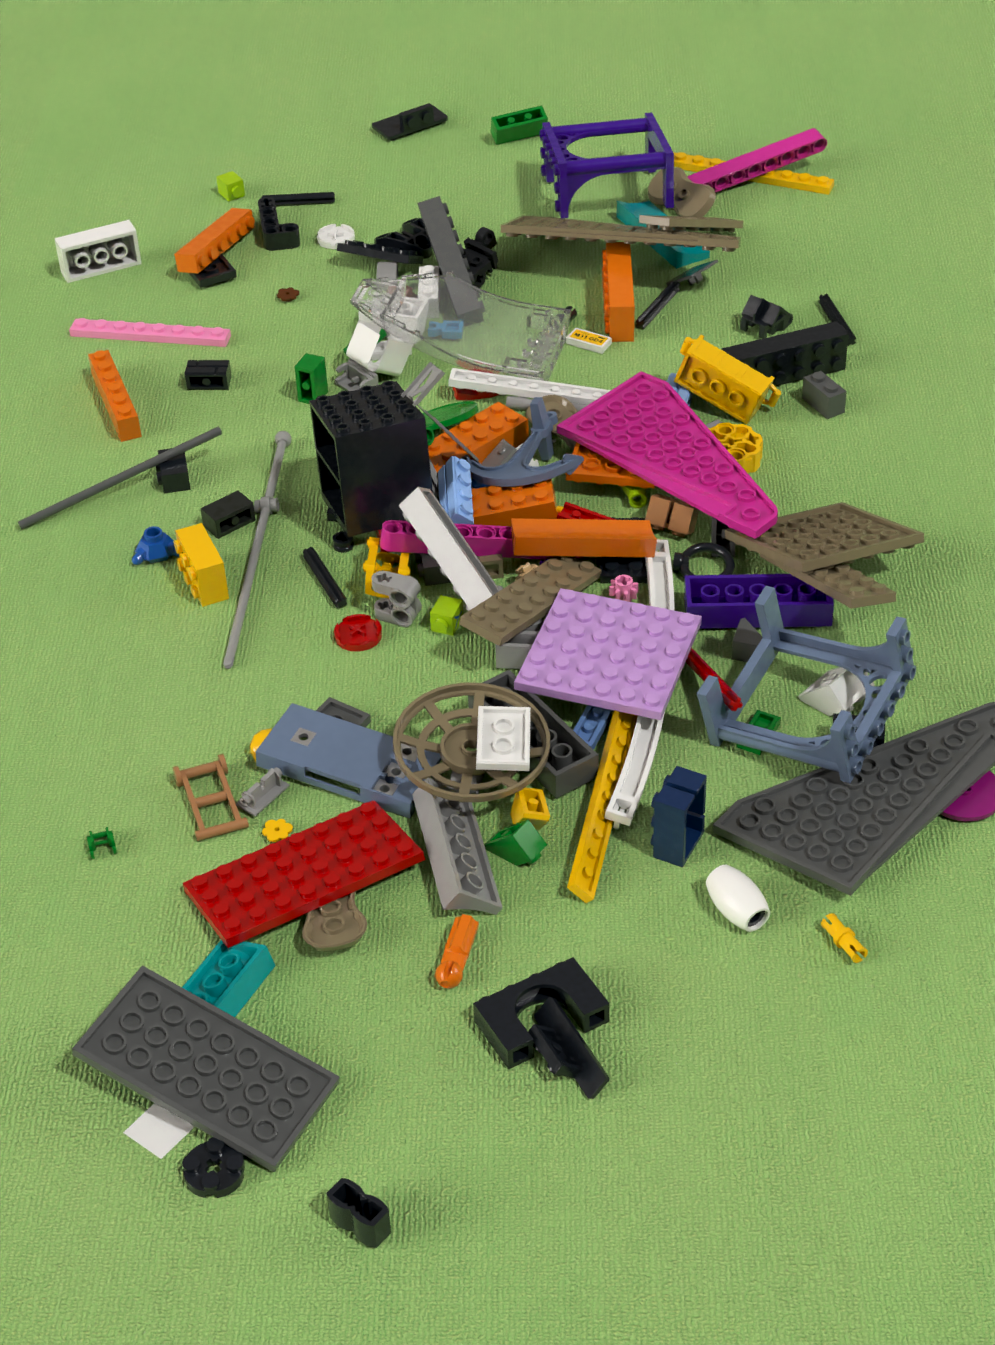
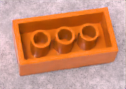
(499, 504)

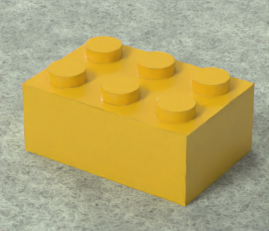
(201, 565)

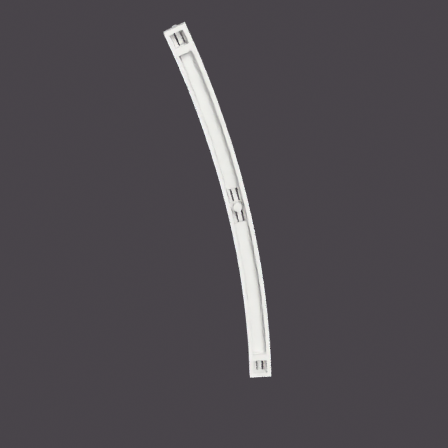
(647, 730)

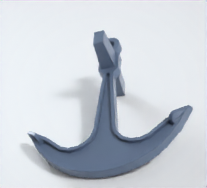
(517, 470)

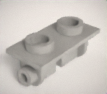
(262, 793)

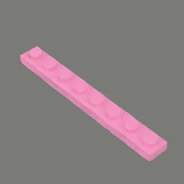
(150, 332)

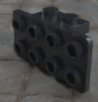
(409, 121)

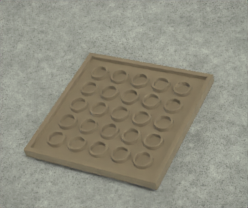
(828, 537)

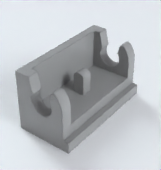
(355, 376)

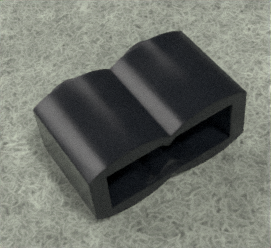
(359, 1212)

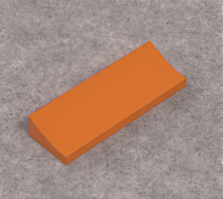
(582, 537)

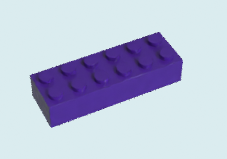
(728, 598)

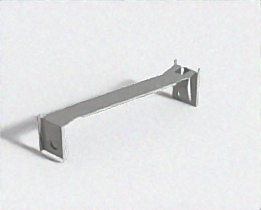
(501, 453)

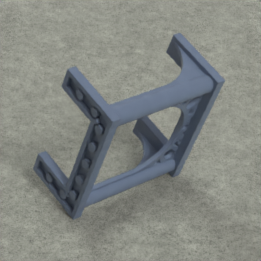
(843, 748)

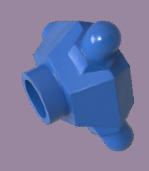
(154, 547)

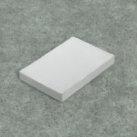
(503, 738)

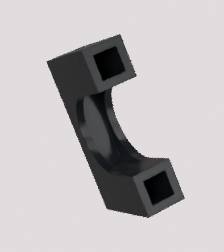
(565, 981)

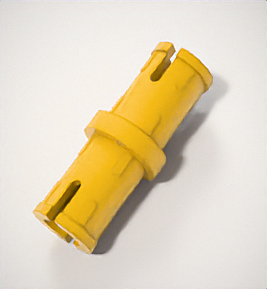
(844, 938)

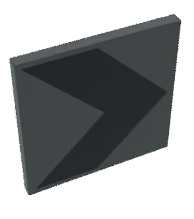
(693, 274)

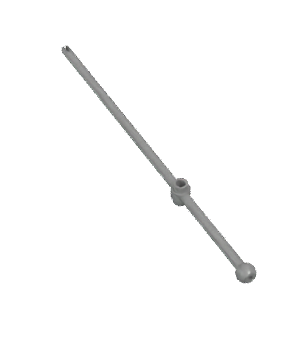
(264, 506)

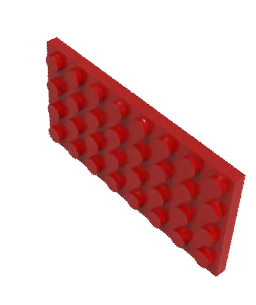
(302, 873)

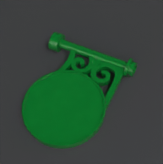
(449, 415)

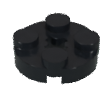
(206, 1155)

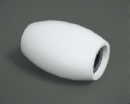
(737, 898)

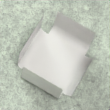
(364, 342)

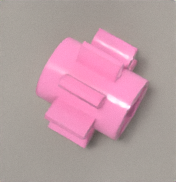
(623, 588)

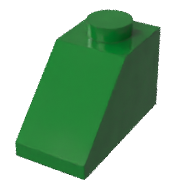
(517, 843)

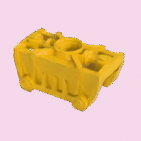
(388, 559)

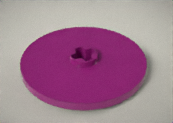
(976, 802)

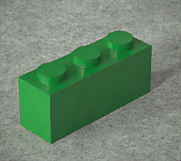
(517, 125)

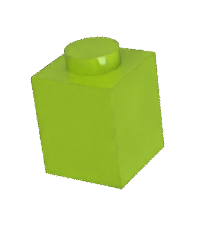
(230, 186)
(446, 615)

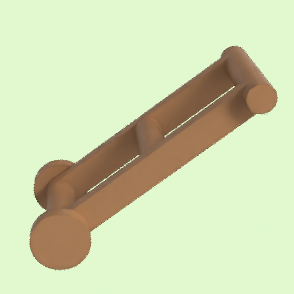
(220, 766)

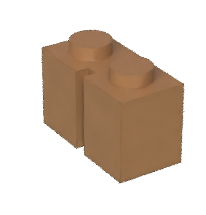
(671, 514)

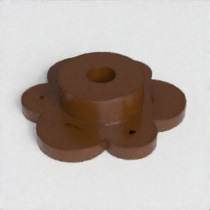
(287, 294)

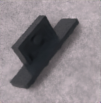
(565, 1049)

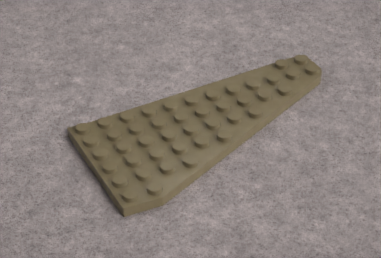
(574, 229)

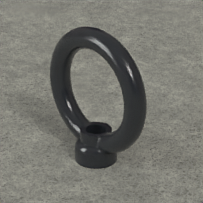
(681, 560)

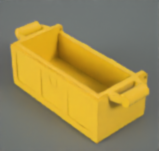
(724, 380)

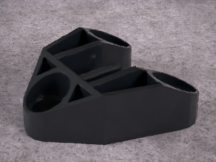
(412, 238)

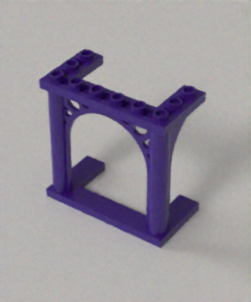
(575, 171)

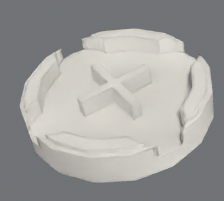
(331, 235)

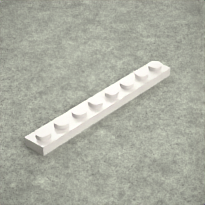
(522, 386)

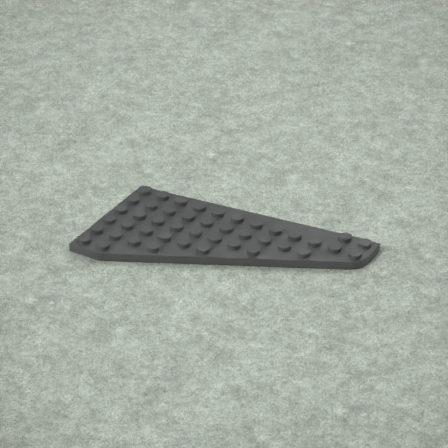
(851, 829)

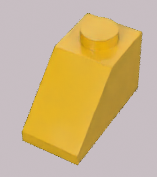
(530, 805)

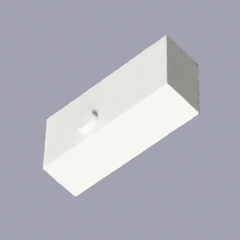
(98, 251)

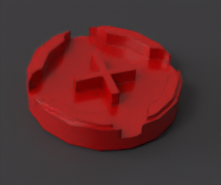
(358, 632)

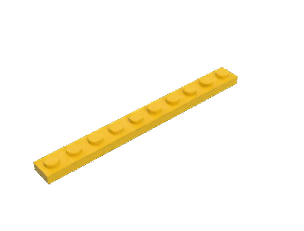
(780, 178)
(596, 828)

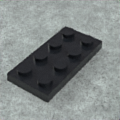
(380, 252)
(631, 566)

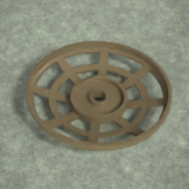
(458, 738)

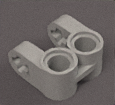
(402, 603)

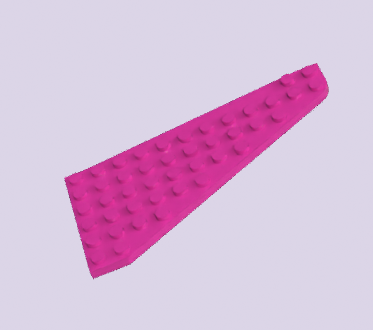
(665, 443)

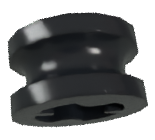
(342, 542)

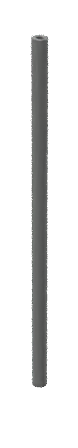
(114, 480)

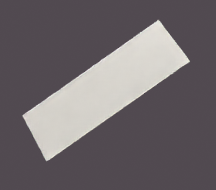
(158, 1130)

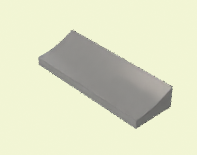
(456, 852)

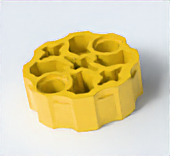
(741, 443)

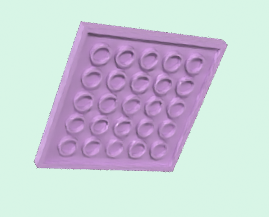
(609, 653)

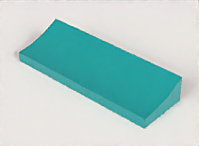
(675, 255)
(231, 975)

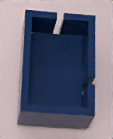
(678, 816)

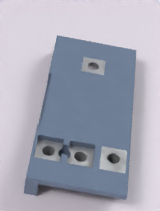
(343, 754)

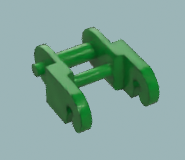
(110, 839)

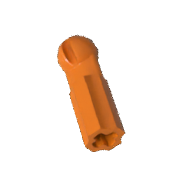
(456, 952)

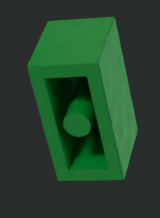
(311, 377)

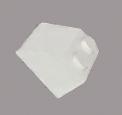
(834, 692)

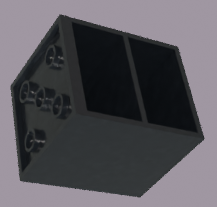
(369, 454)

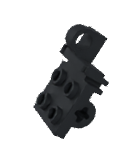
(480, 256)

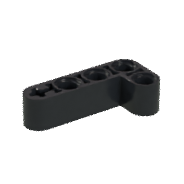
(276, 235)

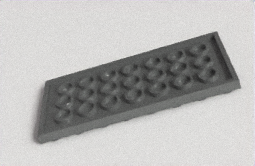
(207, 1067)

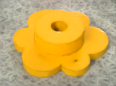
(277, 830)

